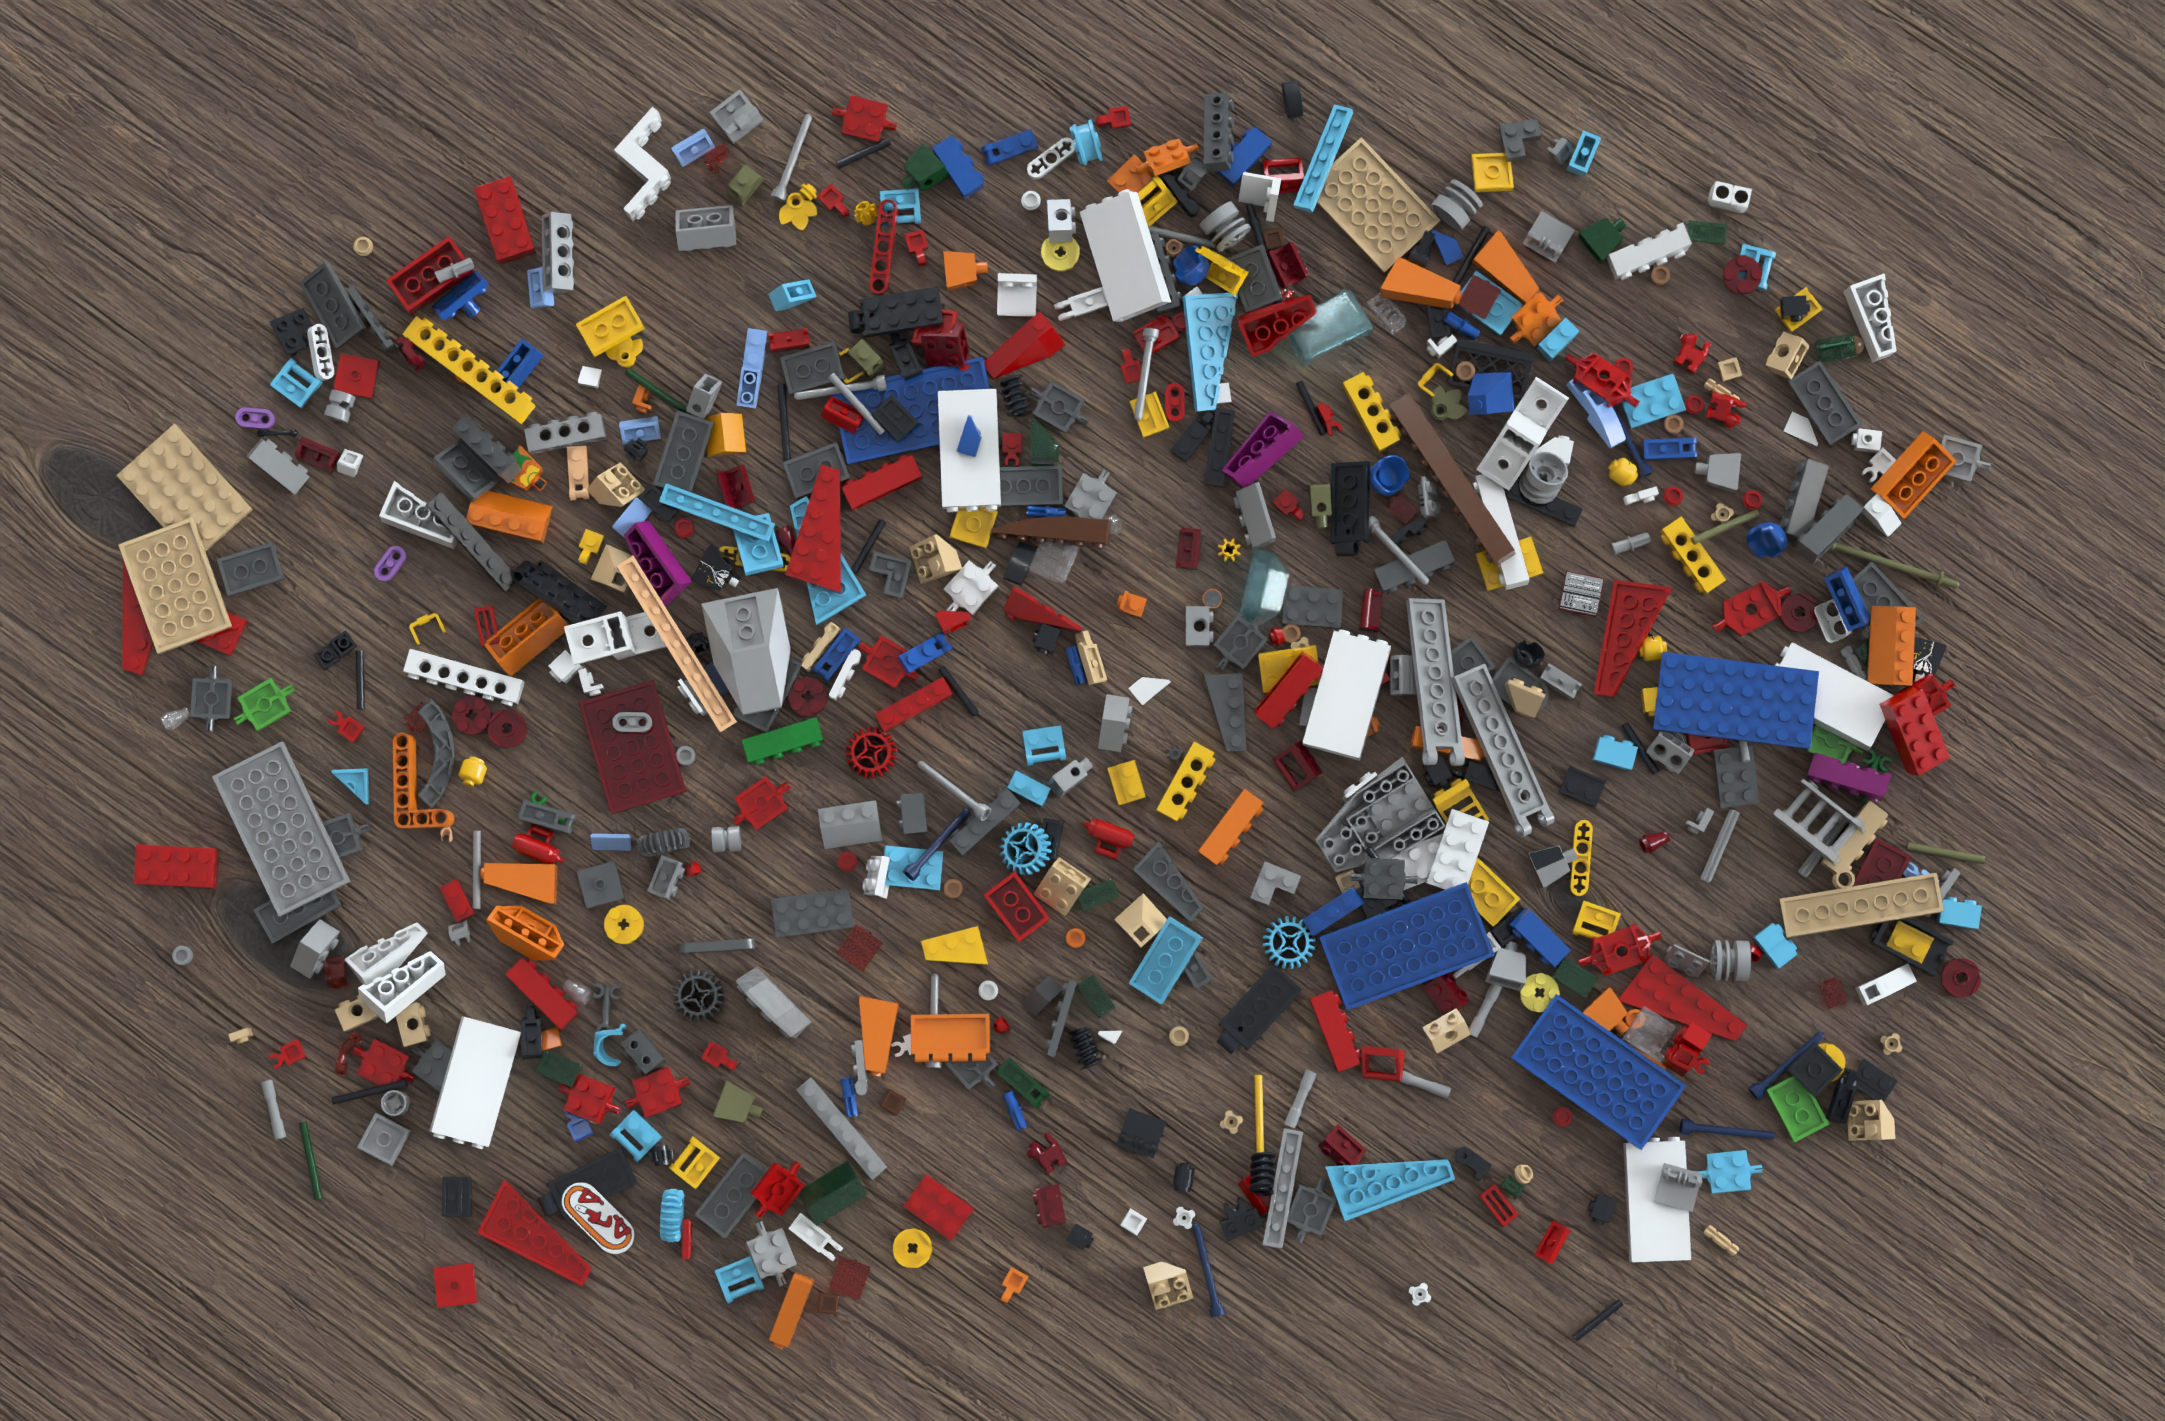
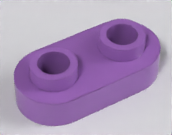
(256, 418)
(389, 563)

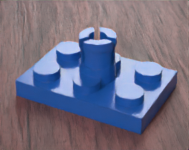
(462, 297)

